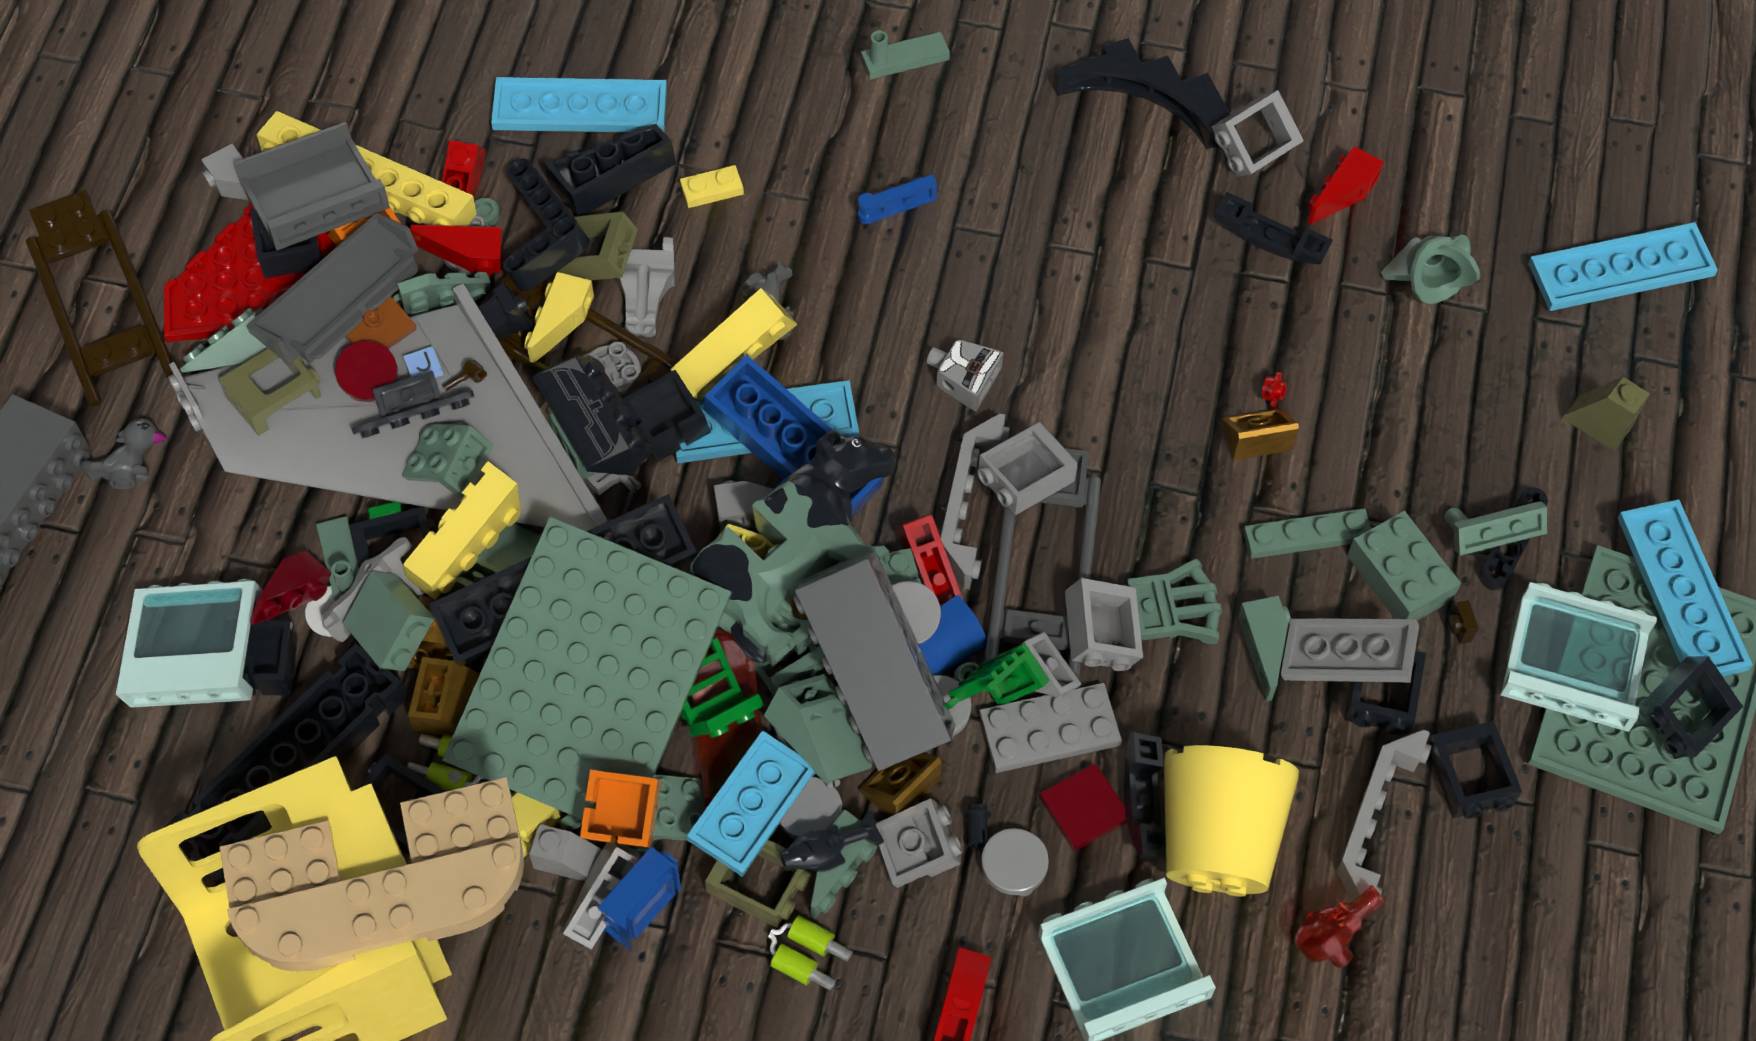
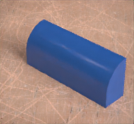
(955, 639)

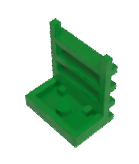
(1004, 676)
(724, 708)

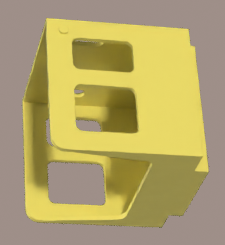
(372, 998)

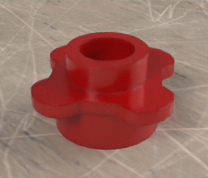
(1274, 389)

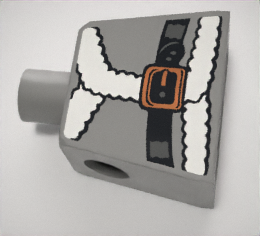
(966, 371)

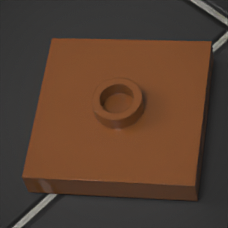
(383, 325)

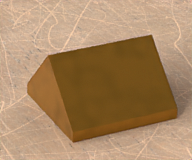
(1260, 433)
(902, 783)

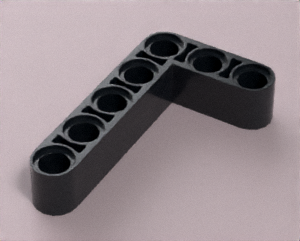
(554, 246)

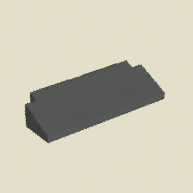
(338, 291)

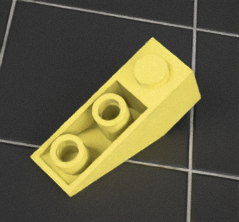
(563, 311)

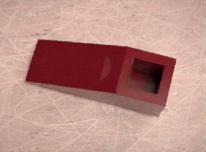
(294, 583)

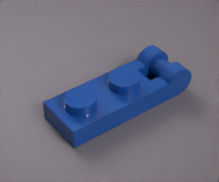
(896, 199)

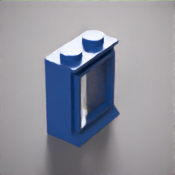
(640, 896)

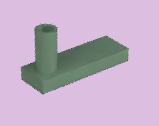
(903, 55)
(1496, 528)
(338, 554)

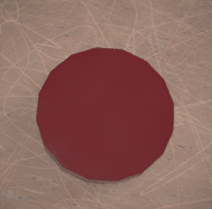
(365, 368)

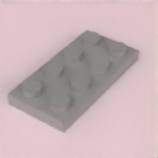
(1350, 650)
(1049, 728)

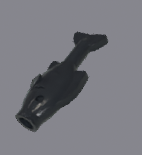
(822, 848)

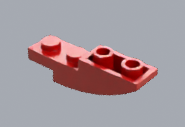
(962, 996)

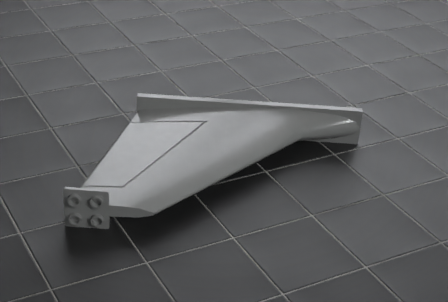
(314, 441)

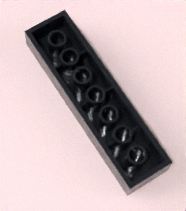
(476, 612)

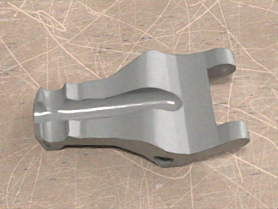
(644, 284)
(386, 562)

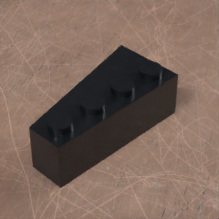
(610, 168)

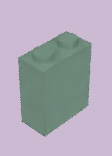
(388, 621)

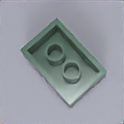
(1403, 568)

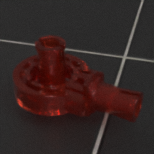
(1332, 928)

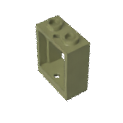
(610, 263)
(721, 874)

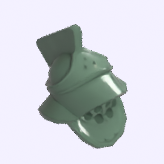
(1434, 267)

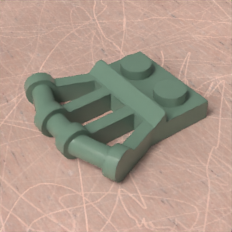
(1157, 608)

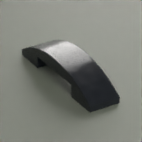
(1270, 235)
(1141, 795)

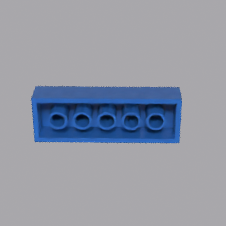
(772, 422)

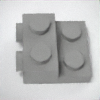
(918, 843)

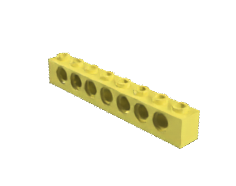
(407, 190)

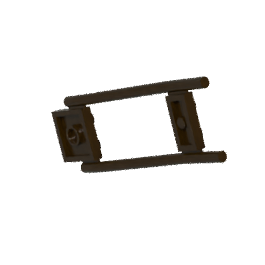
(66, 230)
(536, 298)

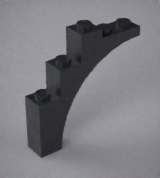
(1121, 70)

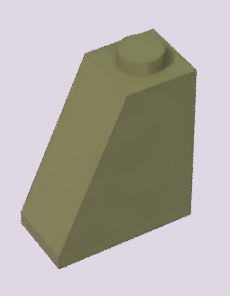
(1608, 411)

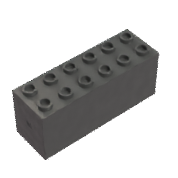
(37, 466)
(875, 660)

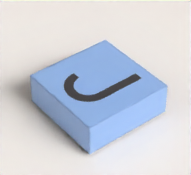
(423, 362)

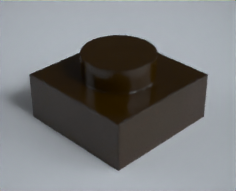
(1463, 622)

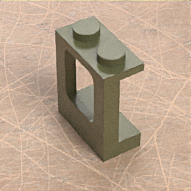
(255, 405)

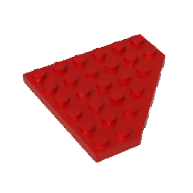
(223, 284)

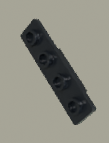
(408, 399)

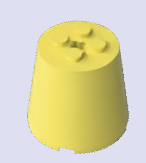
(1225, 817)

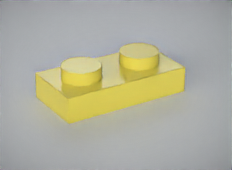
(711, 186)

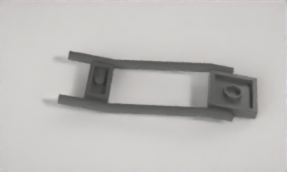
(1020, 626)

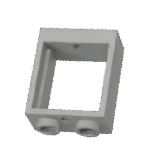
(1279, 121)

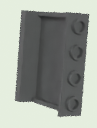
(310, 186)

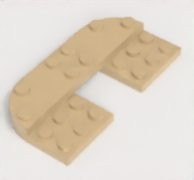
(304, 918)

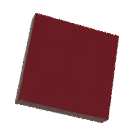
(1084, 807)

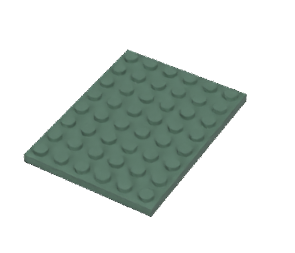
(586, 669)
(1636, 762)

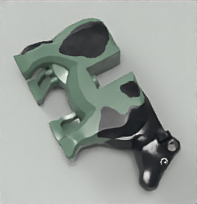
(810, 531)

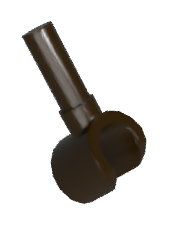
(471, 370)

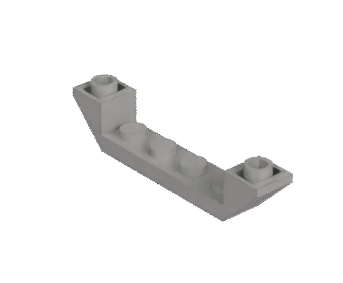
(974, 442)
(1402, 753)

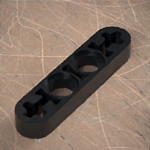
(1509, 562)

